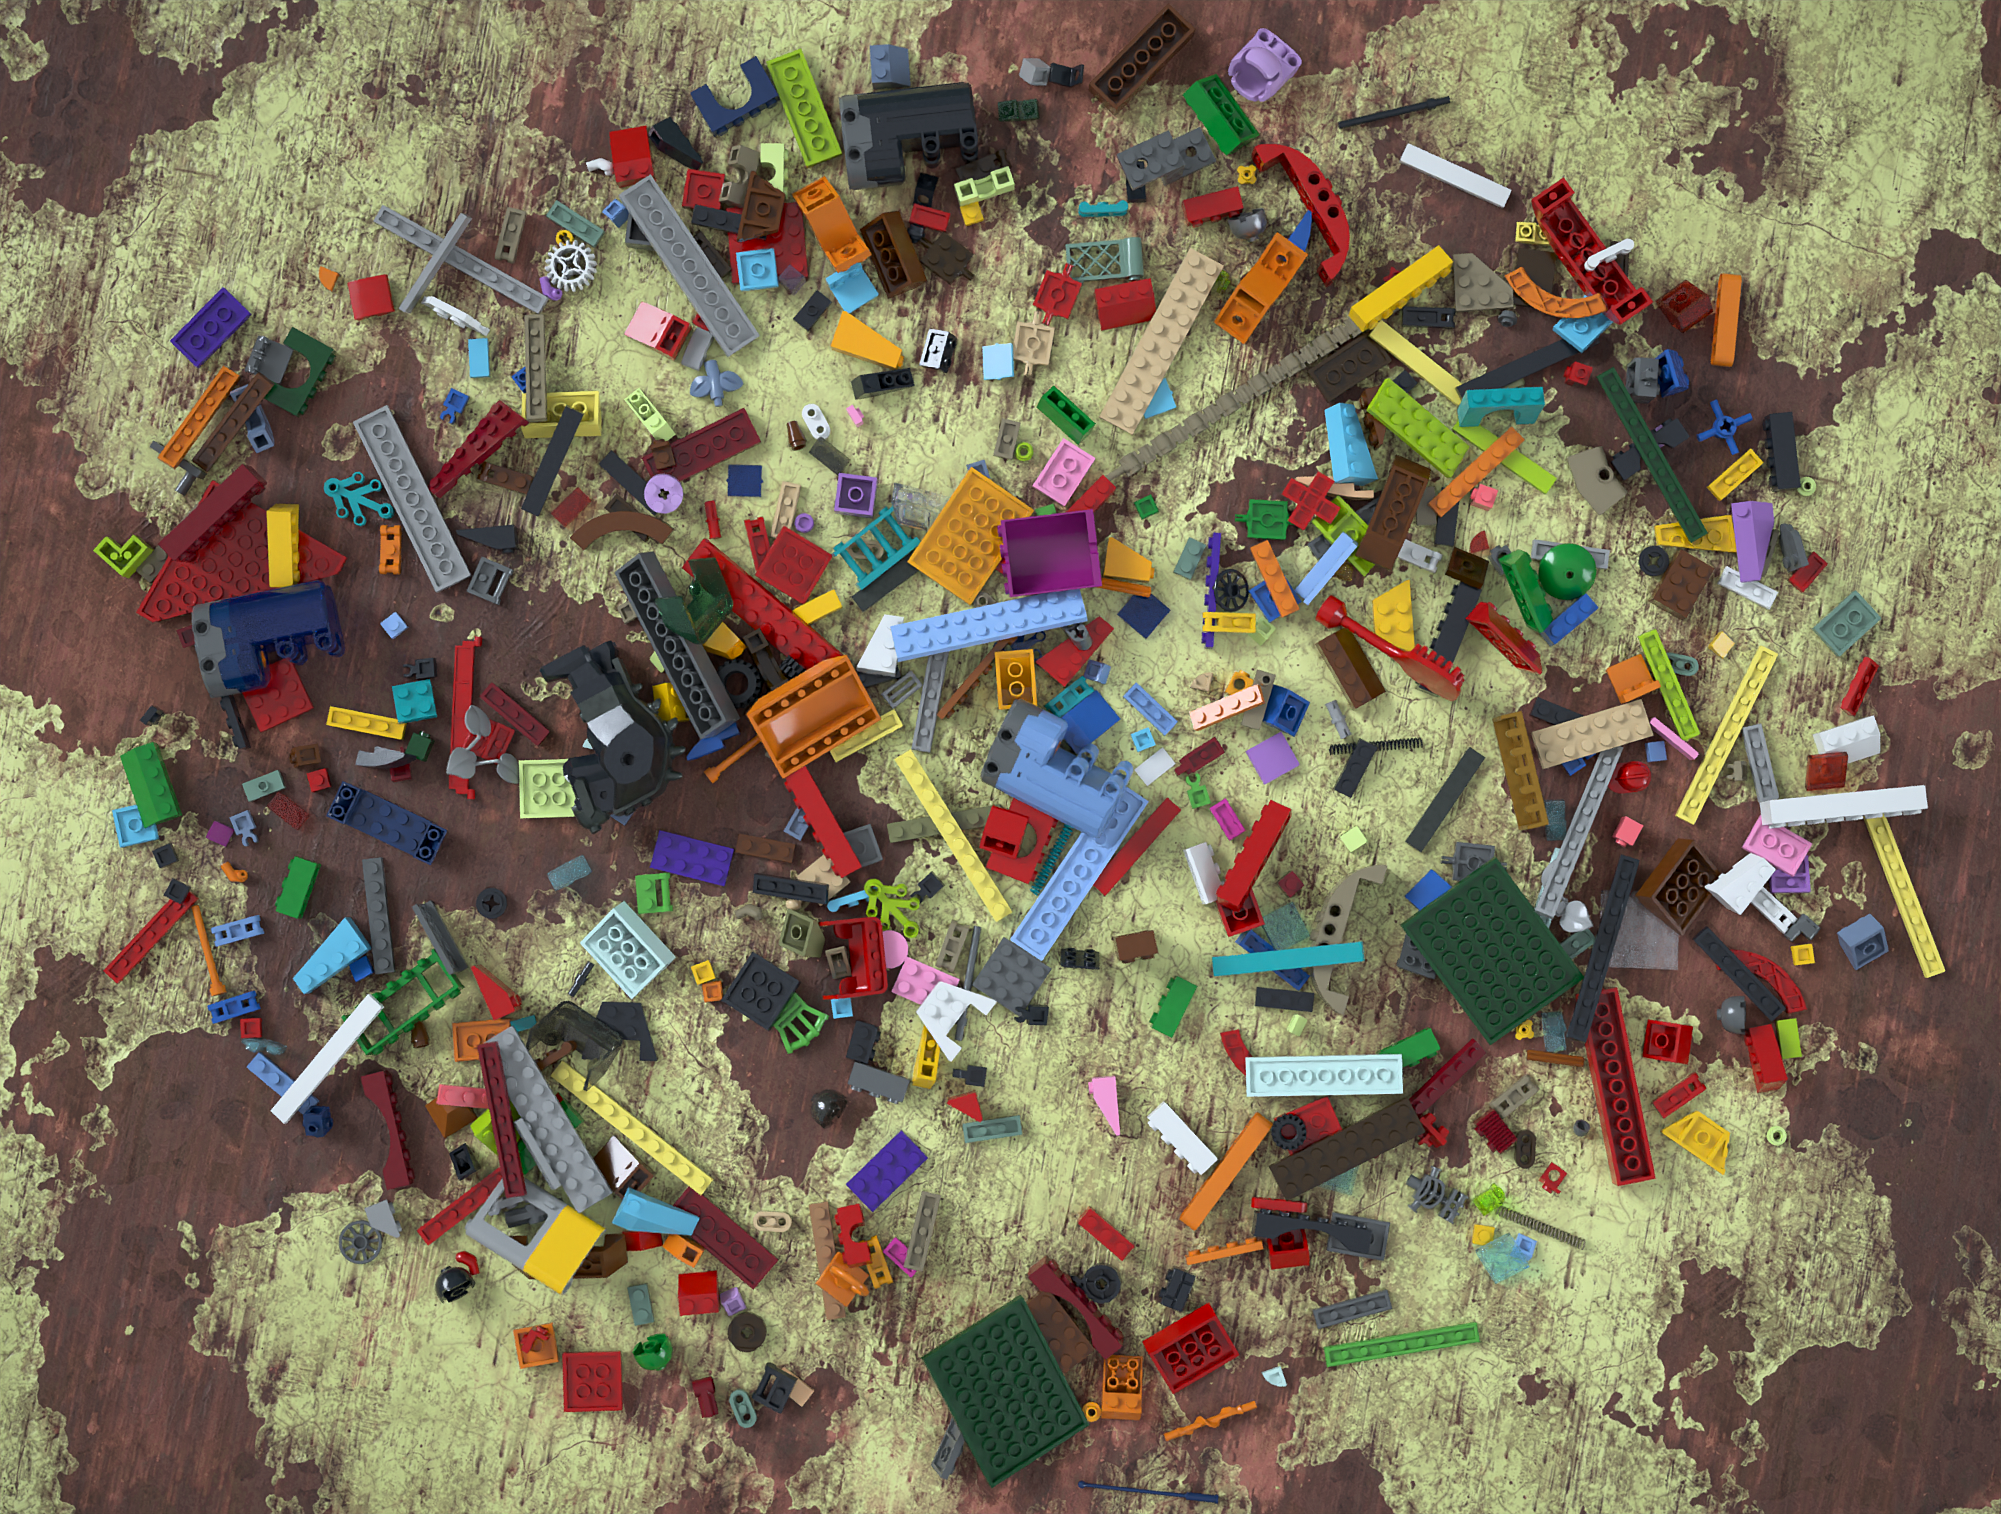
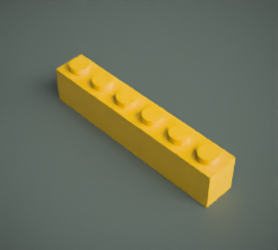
(1400, 289)

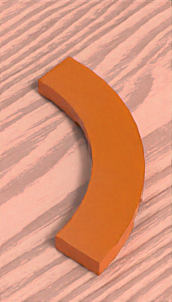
(1550, 303)

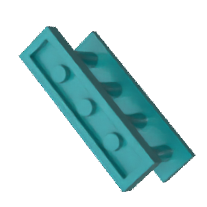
(878, 566)

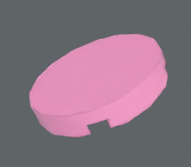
(895, 948)

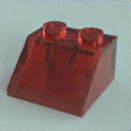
(1685, 305)

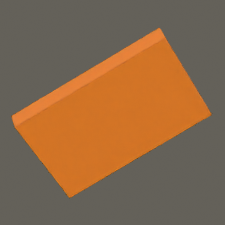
(470, 1034)

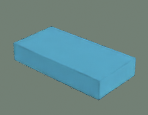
(479, 358)

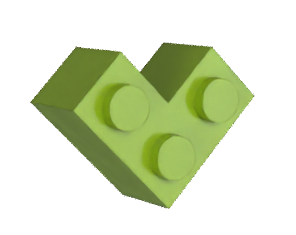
(126, 558)

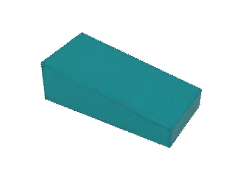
(524, 1023)

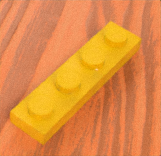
(365, 723)

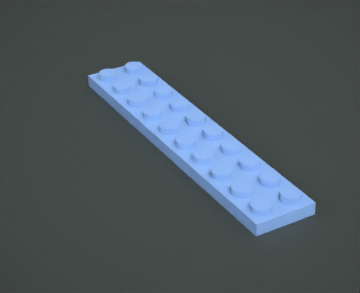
(988, 624)
(1075, 879)

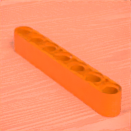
(1225, 1171)

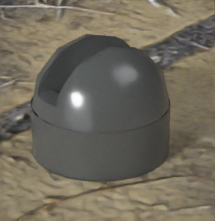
(1581, 1128)

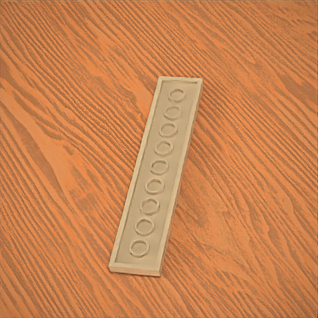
(1161, 341)

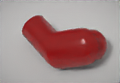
(469, 1260)

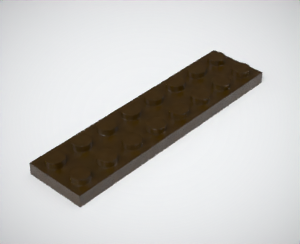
(1346, 1149)

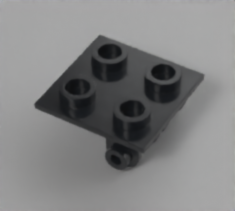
(1080, 958)

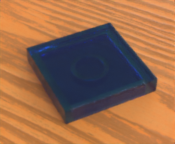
(1143, 614)

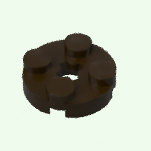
(738, 1339)

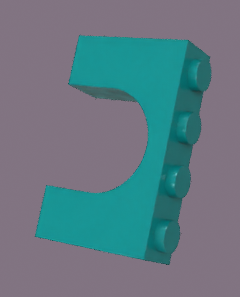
(1524, 401)

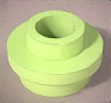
(1804, 492)
(1782, 1135)

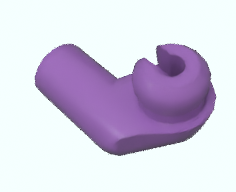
(550, 292)

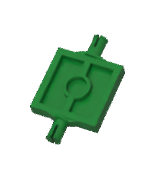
(1266, 519)

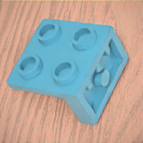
(852, 288)

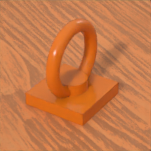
(842, 1281)

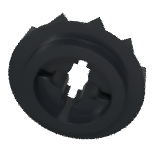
(1662, 562)
(486, 895)

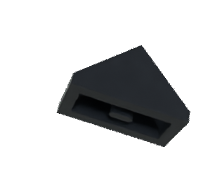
(464, 1162)

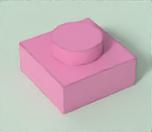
(856, 415)

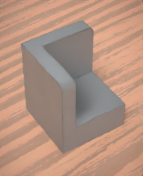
(1034, 71)

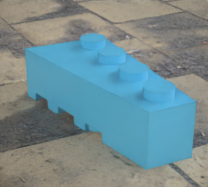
(1348, 446)
(335, 954)

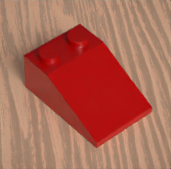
(631, 155)
(497, 995)

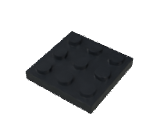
(761, 991)

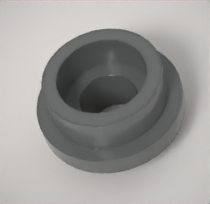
(1507, 318)

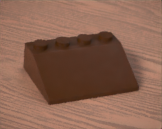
(1677, 885)

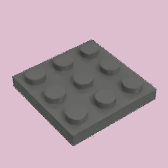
(1011, 976)

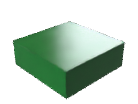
(1146, 507)

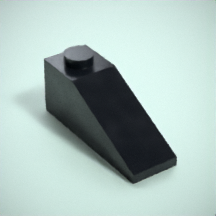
(500, 538)

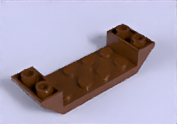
(1394, 512)
(600, 1261)

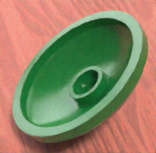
(1561, 560)

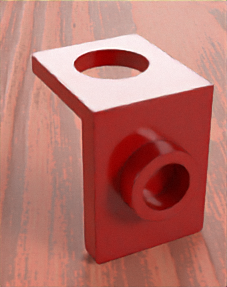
(1551, 1186)

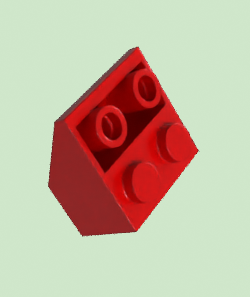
(1004, 832)

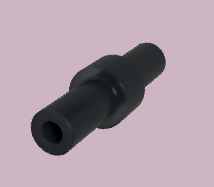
(581, 979)

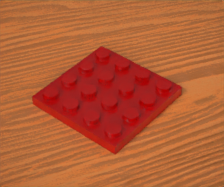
(787, 242)

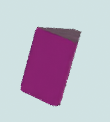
(220, 833)

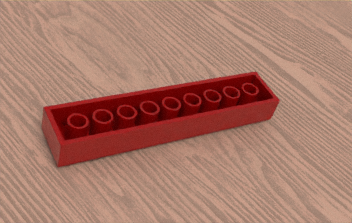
(1617, 1093)

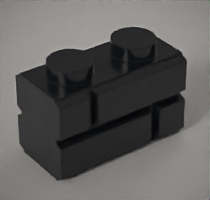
(1177, 1288)

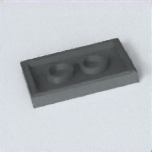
(1378, 1237)

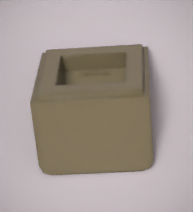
(627, 612)

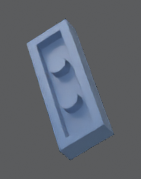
(1150, 709)

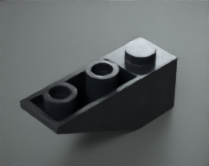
(672, 142)
(881, 383)

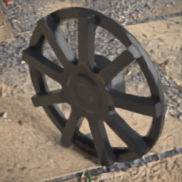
(1231, 590)

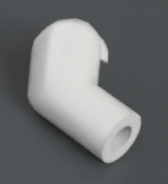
(601, 164)

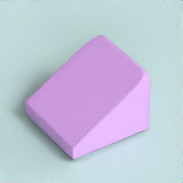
(732, 1301)

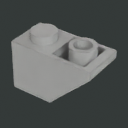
(381, 1218)

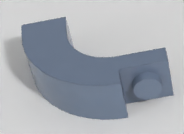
(258, 427)

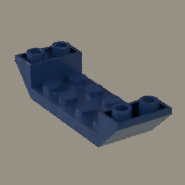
(387, 822)

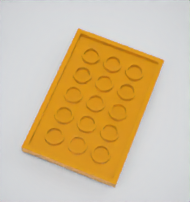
(964, 538)

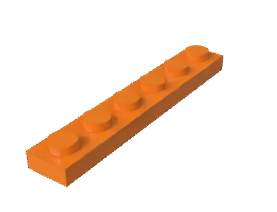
(199, 417)
(1476, 472)

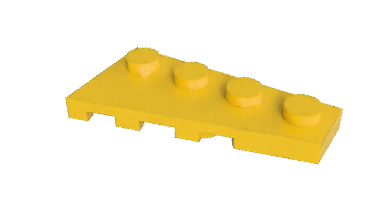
(1719, 536)

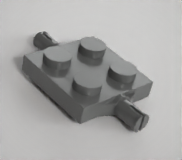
(1469, 858)

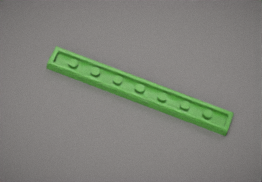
(1401, 1344)

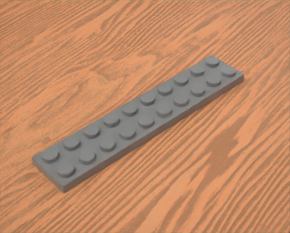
(688, 265)
(412, 499)
(550, 1123)

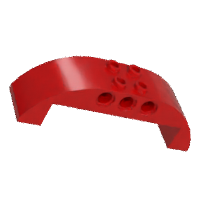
(1302, 173)
(1575, 242)

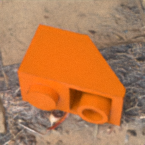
(684, 1249)

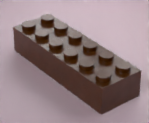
(1141, 59)

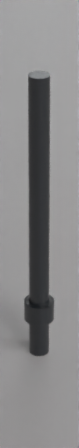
(1429, 104)

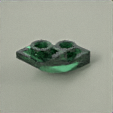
(1018, 110)

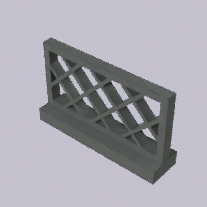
(440, 937)

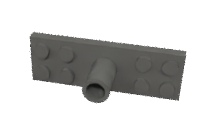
(948, 1451)

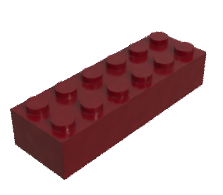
(213, 513)

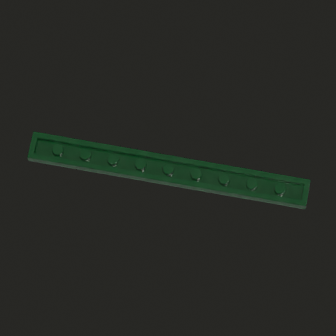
(1651, 454)

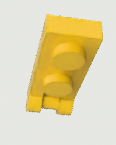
(1230, 622)

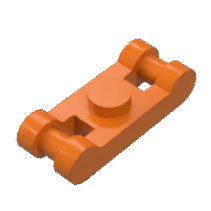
(390, 549)

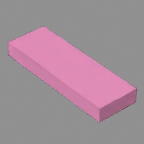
(1673, 739)

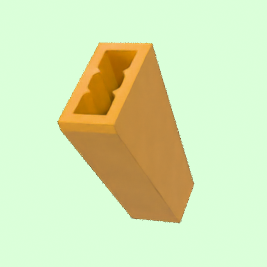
(863, 343)

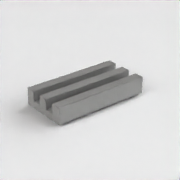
(908, 694)

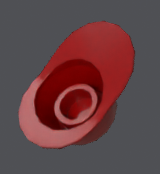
(1630, 777)

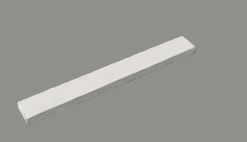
(327, 1058)

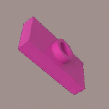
(1227, 819)

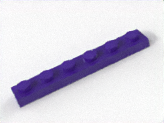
(1209, 599)

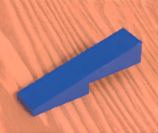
(1254, 943)

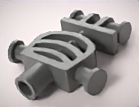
(1419, 1185)

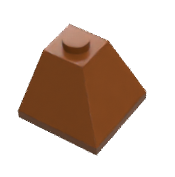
(450, 1118)

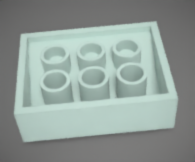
(627, 949)

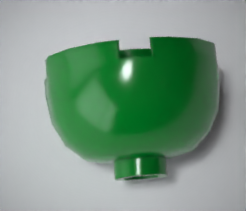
(653, 1353)

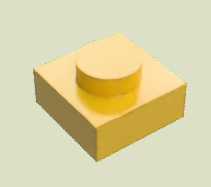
(971, 213)
(1802, 954)
(703, 972)
(1482, 1234)

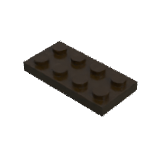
(1348, 366)

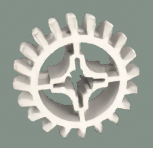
(574, 258)

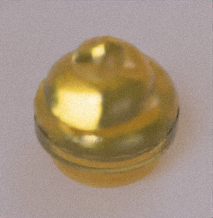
(1344, 572)

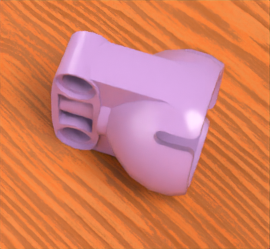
(1263, 66)

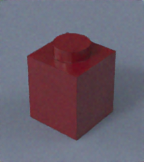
(1289, 884)

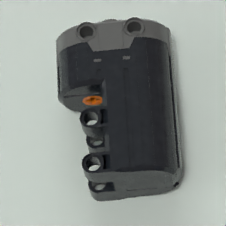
(900, 121)

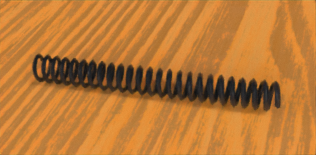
(1379, 744)

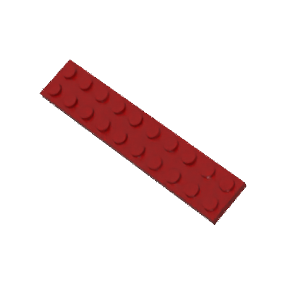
(765, 611)

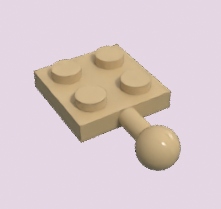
(820, 872)

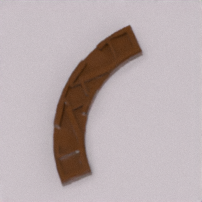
(621, 521)

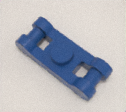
(233, 1007)

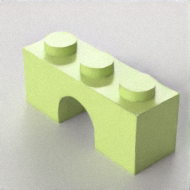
(774, 156)
(996, 183)

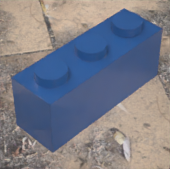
(1569, 619)

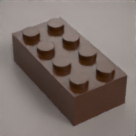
(1059, 1330)

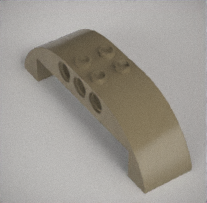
(1341, 897)

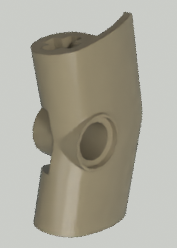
(1597, 492)

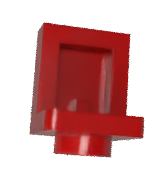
(1577, 373)
(529, 1339)

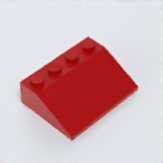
(1505, 637)
(1190, 1348)

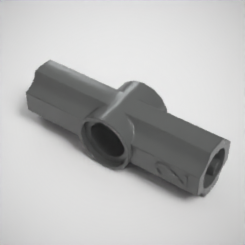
(525, 1215)

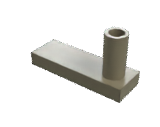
(1254, 717)

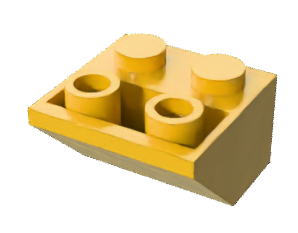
(670, 703)

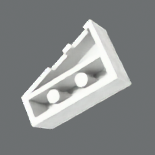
(880, 653)
(1741, 883)

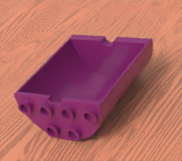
(1050, 553)

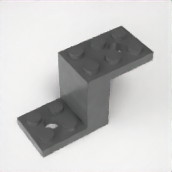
(1166, 158)

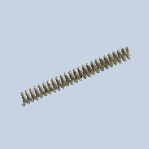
(1527, 1218)

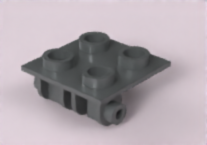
(269, 359)
(1413, 960)

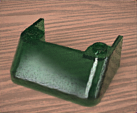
(707, 609)

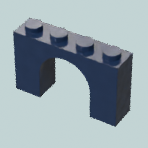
(721, 119)

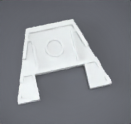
(944, 1008)

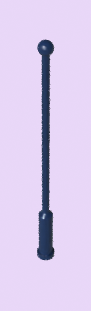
(1189, 1495)

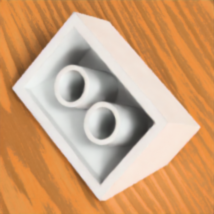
(1856, 738)
(1204, 871)

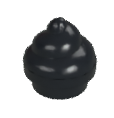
(916, 232)

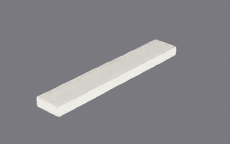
(1455, 176)

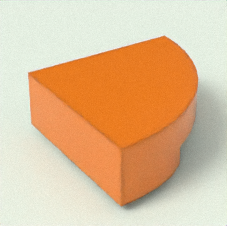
(328, 278)

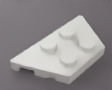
(460, 318)

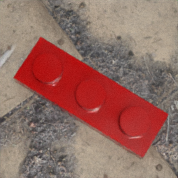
(1859, 686)

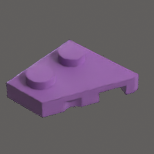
(1784, 883)

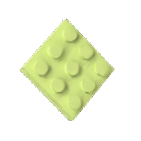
(544, 789)

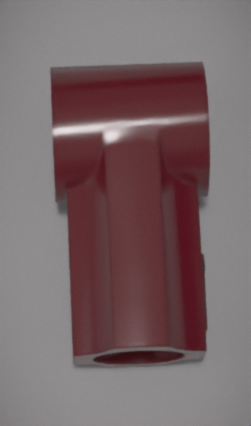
(704, 1391)

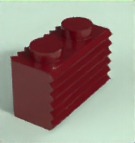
(1495, 1131)

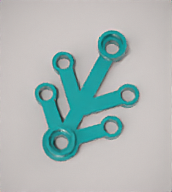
(356, 497)

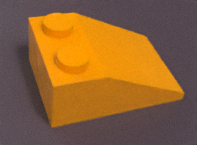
(1015, 677)

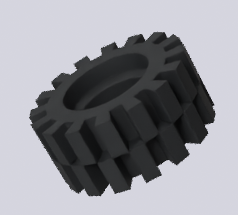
(791, 667)
(1288, 1143)

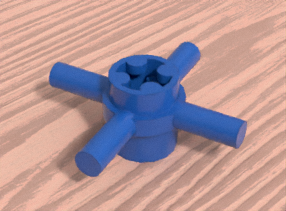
(1731, 424)

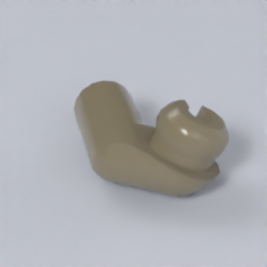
(751, 910)

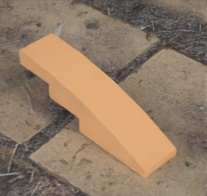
(1344, 490)

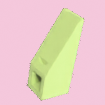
(649, 415)

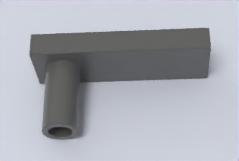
(190, 476)

